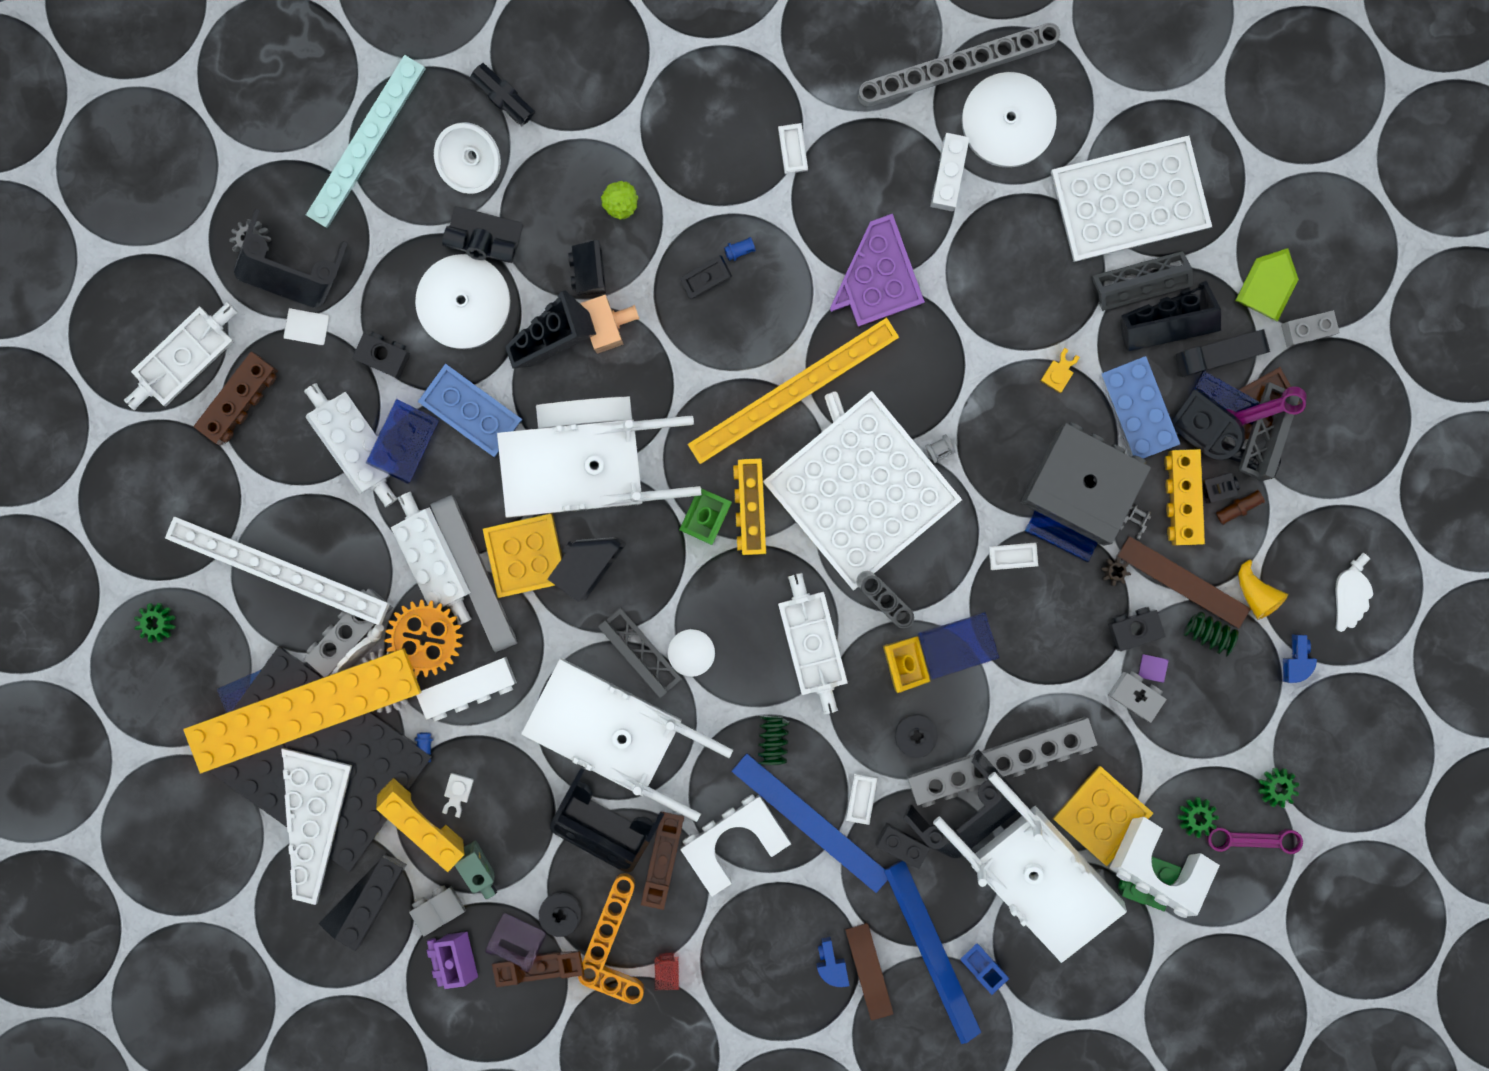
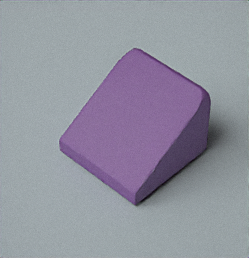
(1153, 668)

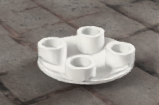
(691, 652)

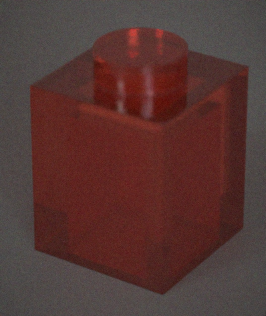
(667, 972)

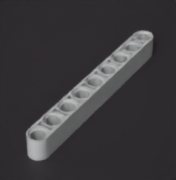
(967, 56)

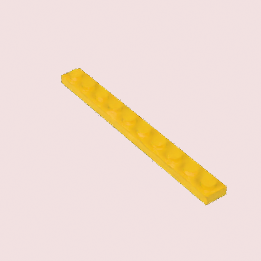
(793, 391)

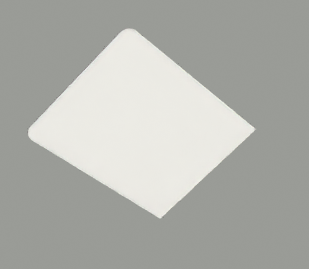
(306, 326)

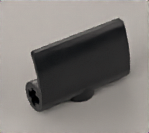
(482, 235)

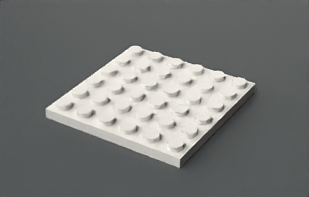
(826, 498)

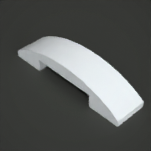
(583, 412)

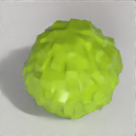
(619, 200)

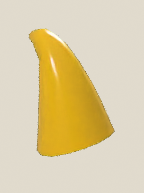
(1260, 596)

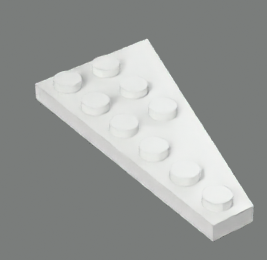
(313, 807)

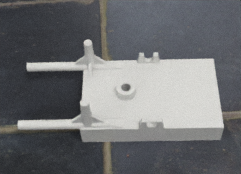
(552, 474)
(586, 714)
(1059, 904)

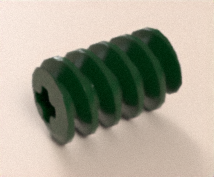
(1212, 632)
(773, 740)

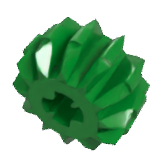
(163, 622)
(1287, 789)
(1205, 812)

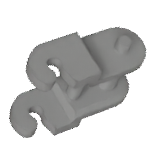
(1142, 524)

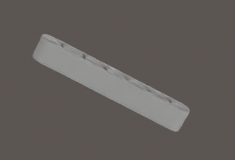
(474, 573)

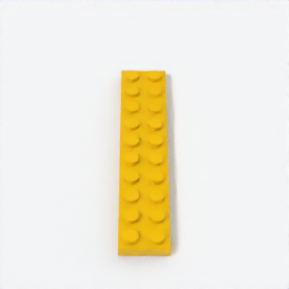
(302, 710)

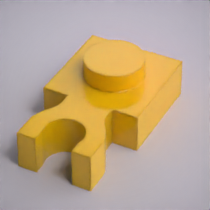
(1058, 373)

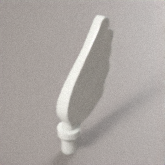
(1352, 594)
(360, 649)

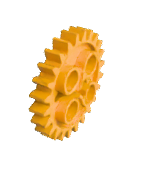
(428, 616)

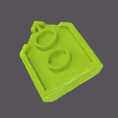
(1269, 284)

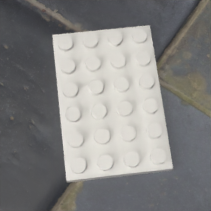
(1131, 198)

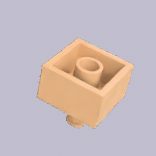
(607, 322)

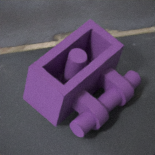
(452, 960)

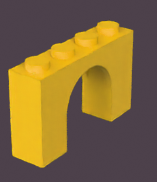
(441, 845)

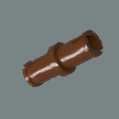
(1240, 507)

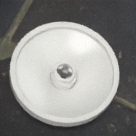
(1006, 141)
(468, 323)

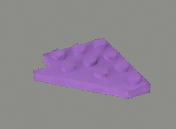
(879, 276)

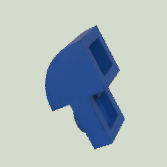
(1299, 666)
(984, 969)
(831, 970)

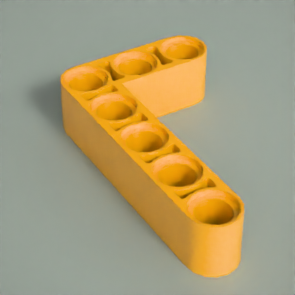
(605, 941)

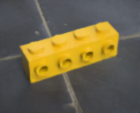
(1185, 497)
(751, 502)

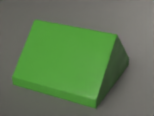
(705, 516)

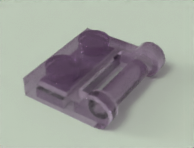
(520, 935)

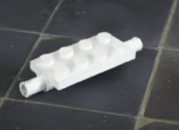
(182, 356)
(348, 441)
(431, 559)
(812, 643)

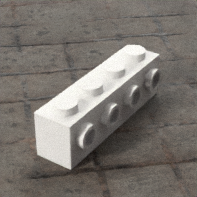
(466, 688)

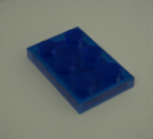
(402, 441)

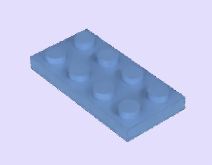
(1140, 408)
(468, 409)

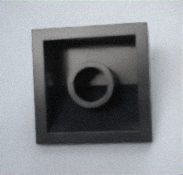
(588, 268)

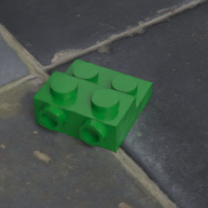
(1165, 872)

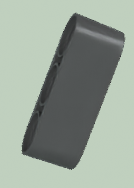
(894, 605)

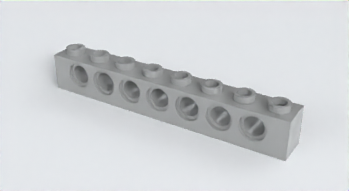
(1083, 744)

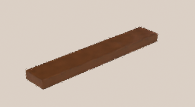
(1183, 582)

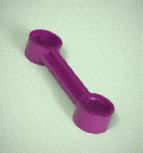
(1273, 407)
(1255, 840)

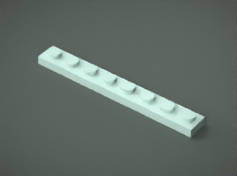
(365, 141)

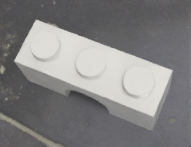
(949, 172)

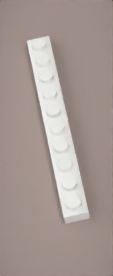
(277, 571)

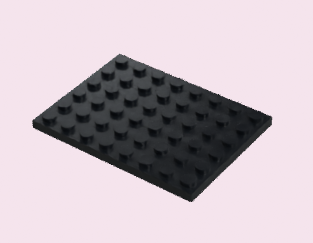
(364, 742)

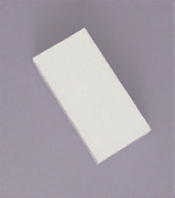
(793, 148)
(1013, 556)
(861, 799)

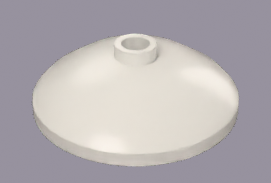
(455, 158)

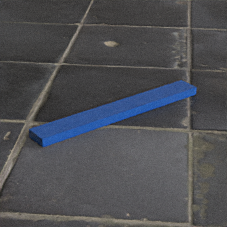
(810, 822)
(932, 951)

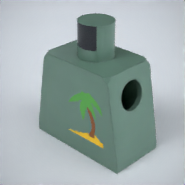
(476, 870)

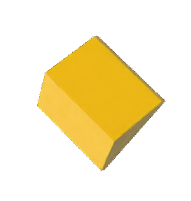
(906, 664)

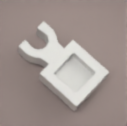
(457, 790)

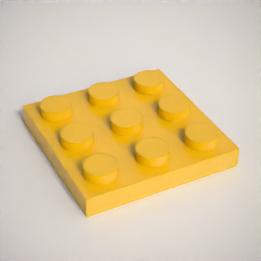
(523, 554)
(1100, 814)

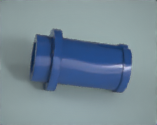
(739, 249)
(424, 742)

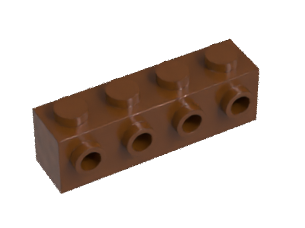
(236, 398)

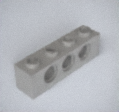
(320, 659)

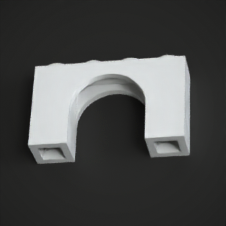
(751, 815)
(1134, 865)

